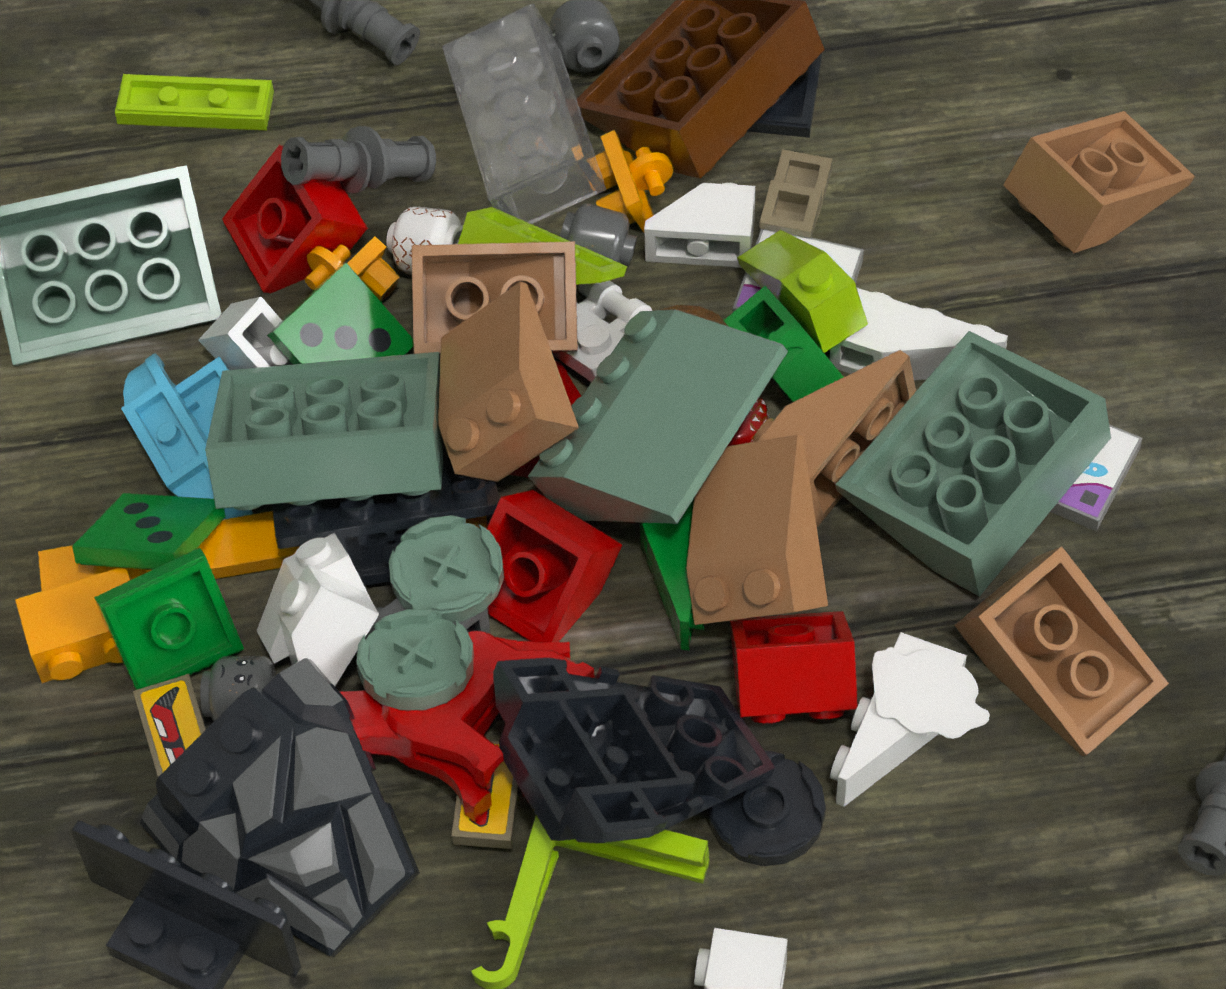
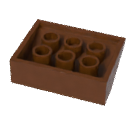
(702, 77)

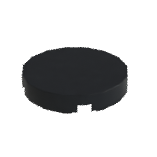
(774, 818)

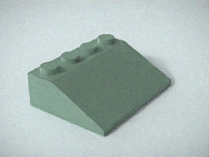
(103, 266)
(656, 418)
(326, 431)
(977, 460)

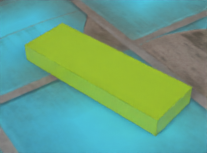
(194, 102)

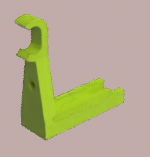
(663, 853)

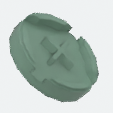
(447, 568)
(415, 660)

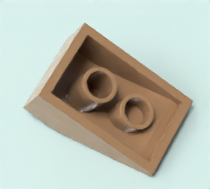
(1095, 179)
(461, 279)
(500, 389)
(843, 422)
(755, 535)
(1062, 651)

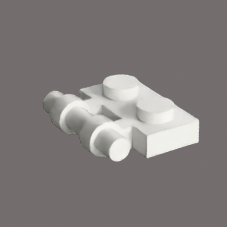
(595, 336)

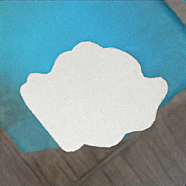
(926, 692)

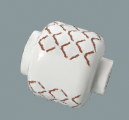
(421, 227)

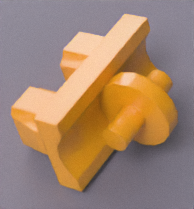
(633, 177)
(366, 264)

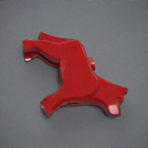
(450, 736)

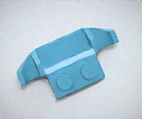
(176, 424)

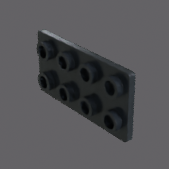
(375, 525)
(181, 923)

